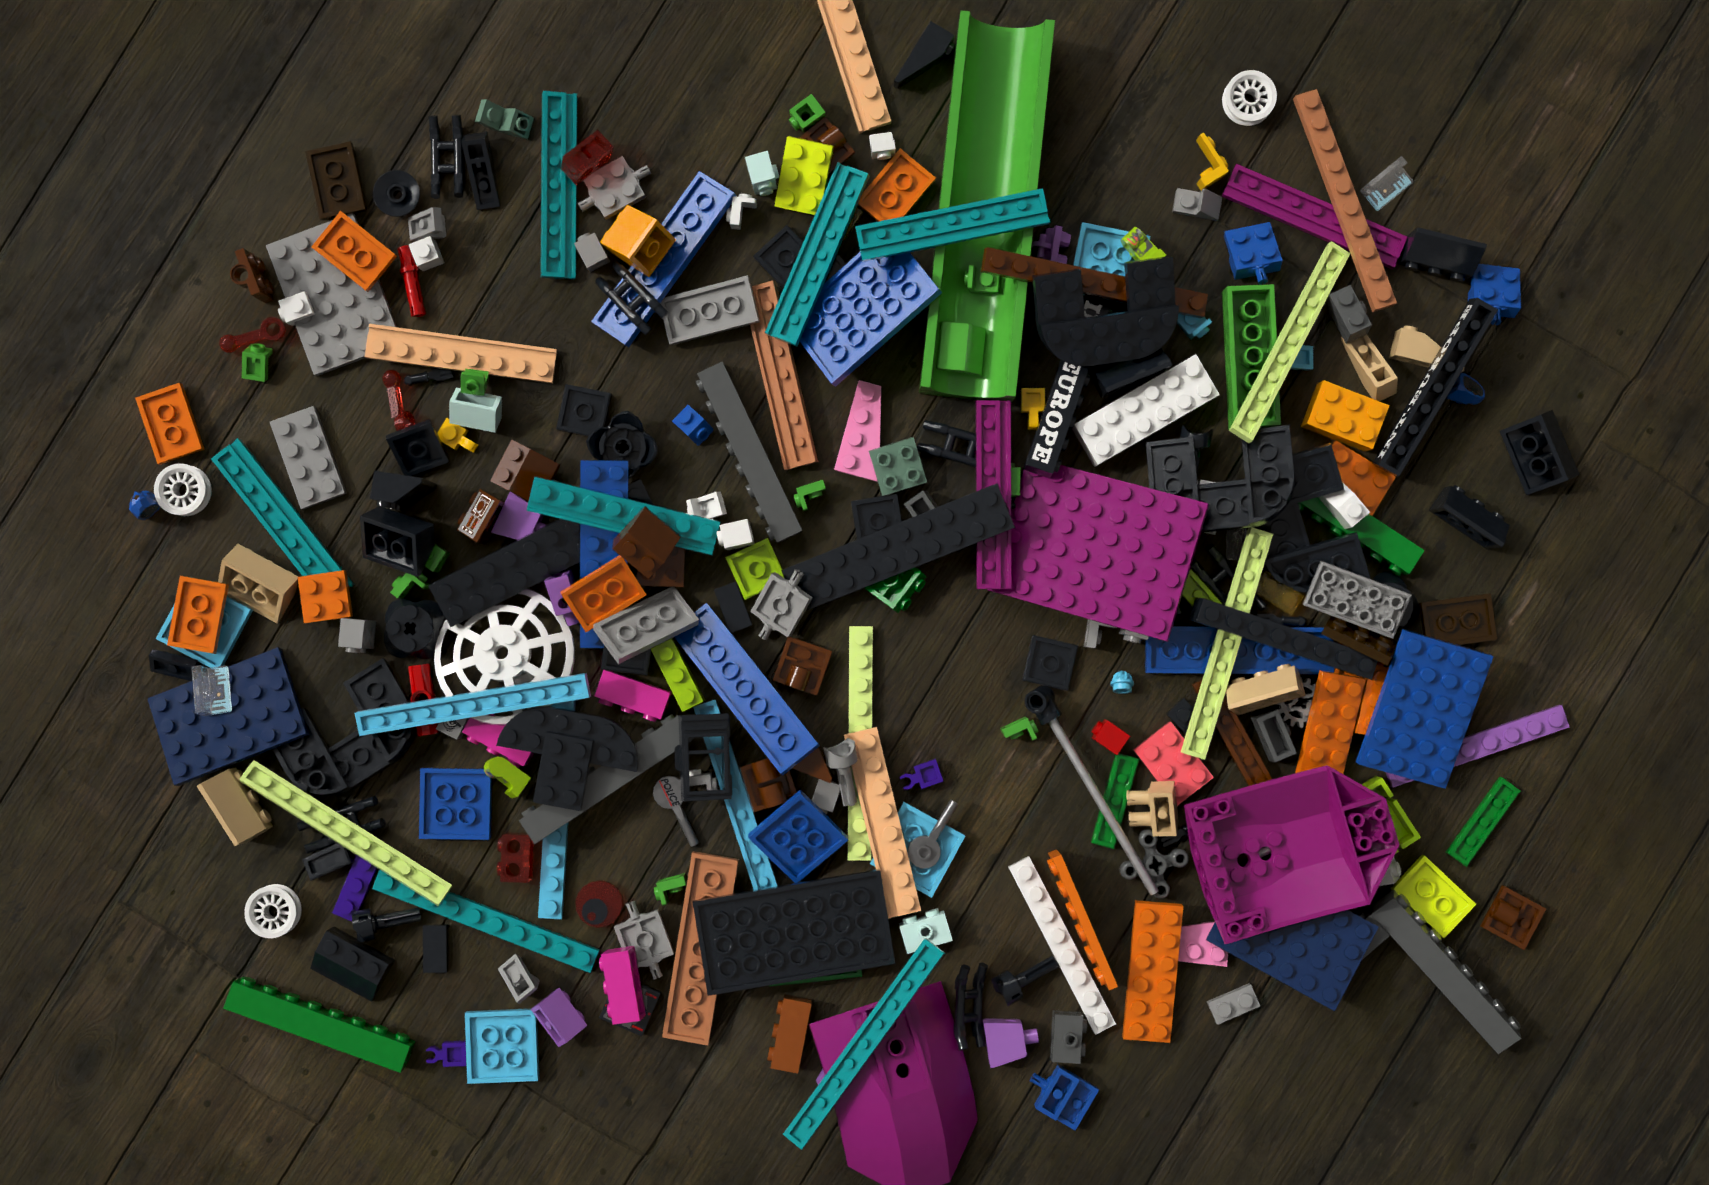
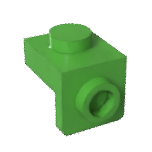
(474, 381)
(404, 583)

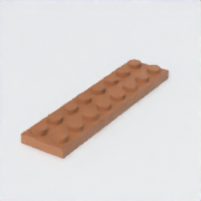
(688, 1006)

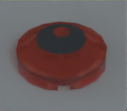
(599, 903)

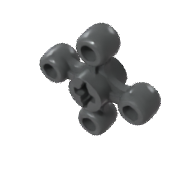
(1164, 862)

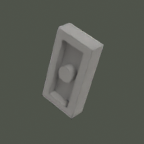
(1233, 1003)

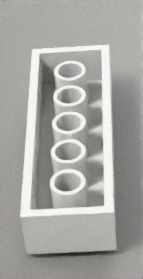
(1145, 410)

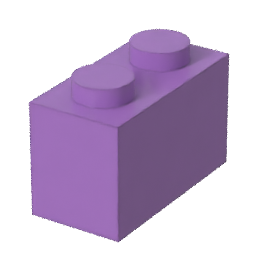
(559, 1017)

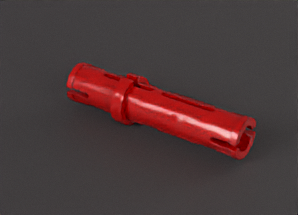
(410, 275)

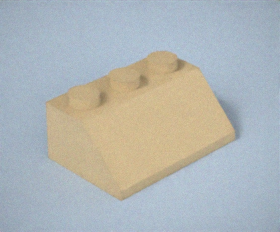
(257, 582)
(1264, 689)
(235, 806)

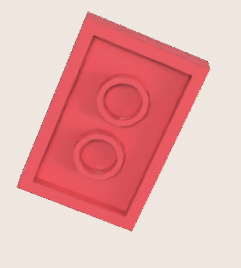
(1165, 762)

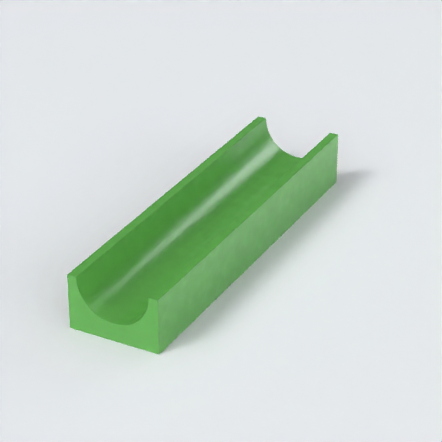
(988, 155)

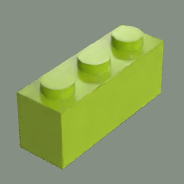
(677, 674)

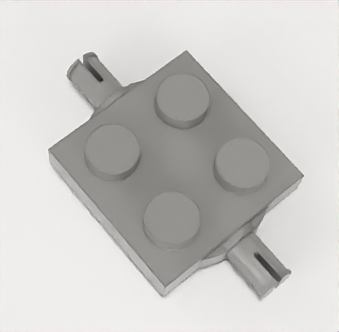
(614, 188)
(781, 604)
(648, 937)

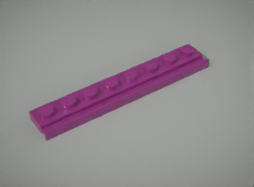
(1304, 212)
(994, 467)

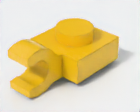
(1032, 403)
(454, 435)

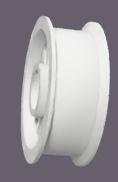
(1269, 92)
(162, 494)
(252, 909)

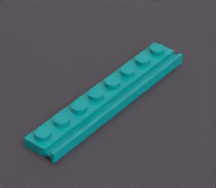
(557, 189)
(952, 225)
(817, 254)
(274, 511)
(616, 512)

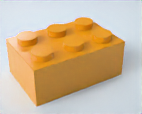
(1345, 416)

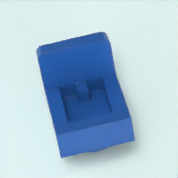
(693, 425)

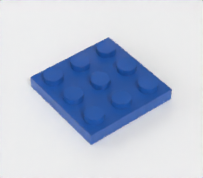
(455, 804)
(798, 836)

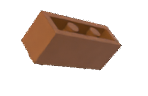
(789, 1033)

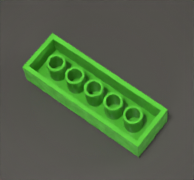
(1248, 340)

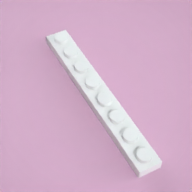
(1062, 945)

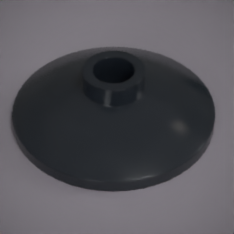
(389, 185)

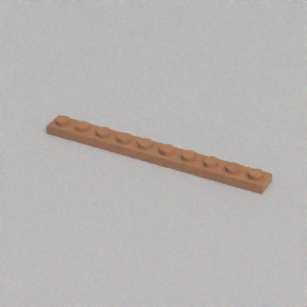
(1344, 200)

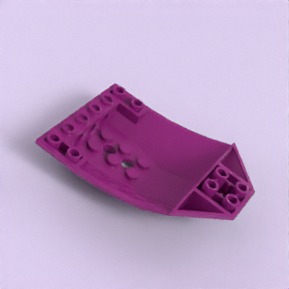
(1325, 845)
(910, 1125)

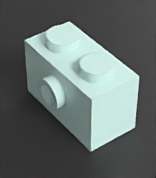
(762, 173)
(475, 410)
(932, 926)

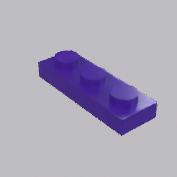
(355, 888)

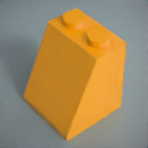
(638, 240)

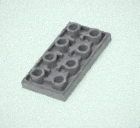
(1357, 599)

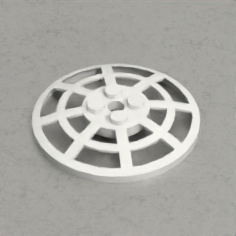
(504, 636)

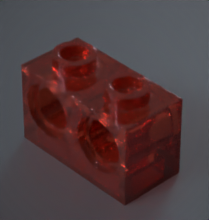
(587, 157)
(522, 858)

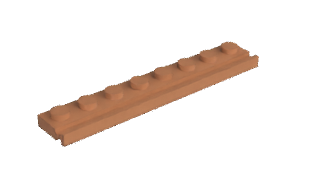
(782, 385)

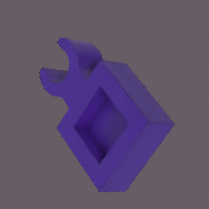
(926, 775)
(452, 1053)

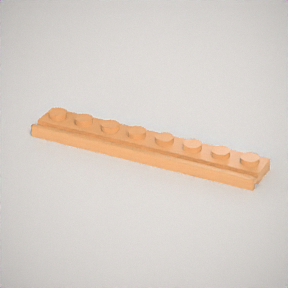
(854, 64)
(460, 353)
(883, 824)

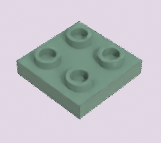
(897, 466)

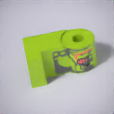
(1140, 246)
(507, 774)

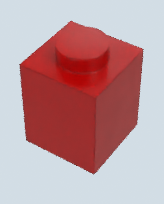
(1109, 736)

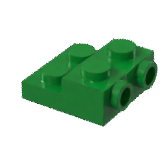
(898, 589)

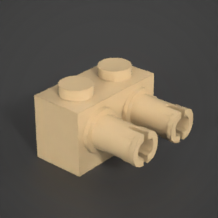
(1163, 808)

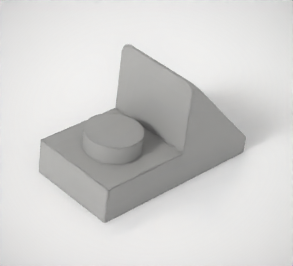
(1197, 204)
(427, 224)
(1093, 635)
(518, 978)

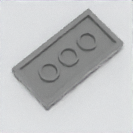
(710, 310)
(308, 457)
(646, 624)

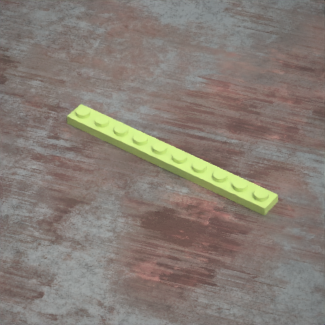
(1289, 342)
(1226, 645)
(859, 719)
(345, 833)

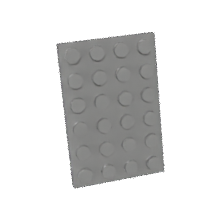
(340, 305)

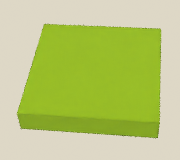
(753, 567)

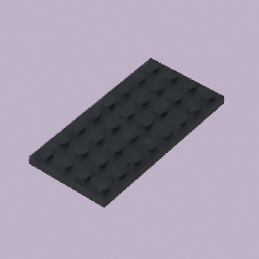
(793, 932)

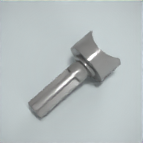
(841, 759)

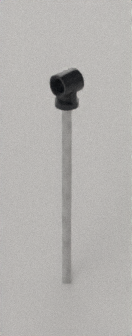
(1047, 713)

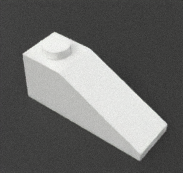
(1345, 507)

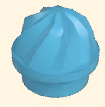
(1122, 682)

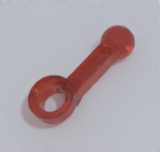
(230, 343)
(403, 419)

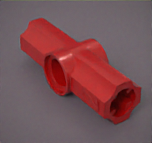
(422, 683)

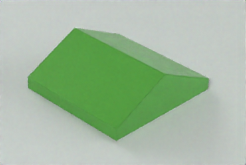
(961, 348)

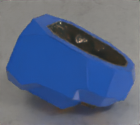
(1466, 390)
(143, 505)

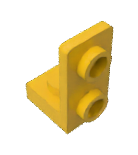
(1218, 162)

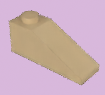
(1413, 347)
(1371, 368)

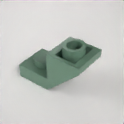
(504, 120)

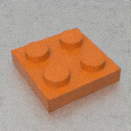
(325, 596)

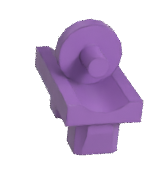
(1049, 244)

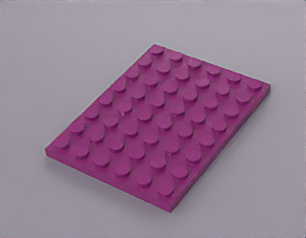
(1103, 549)

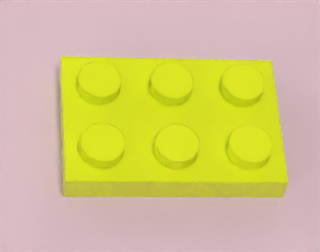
(803, 175)
(1434, 896)

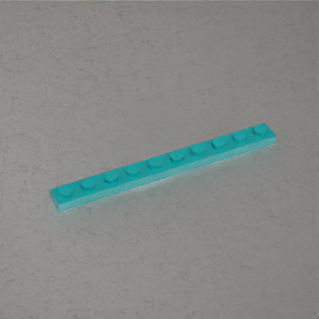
(496, 924)
(863, 1043)

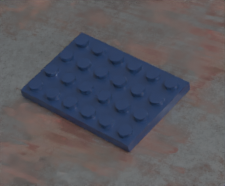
(261, 719)
(1309, 956)

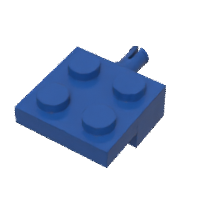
(1253, 251)
(1499, 288)
(1064, 1096)

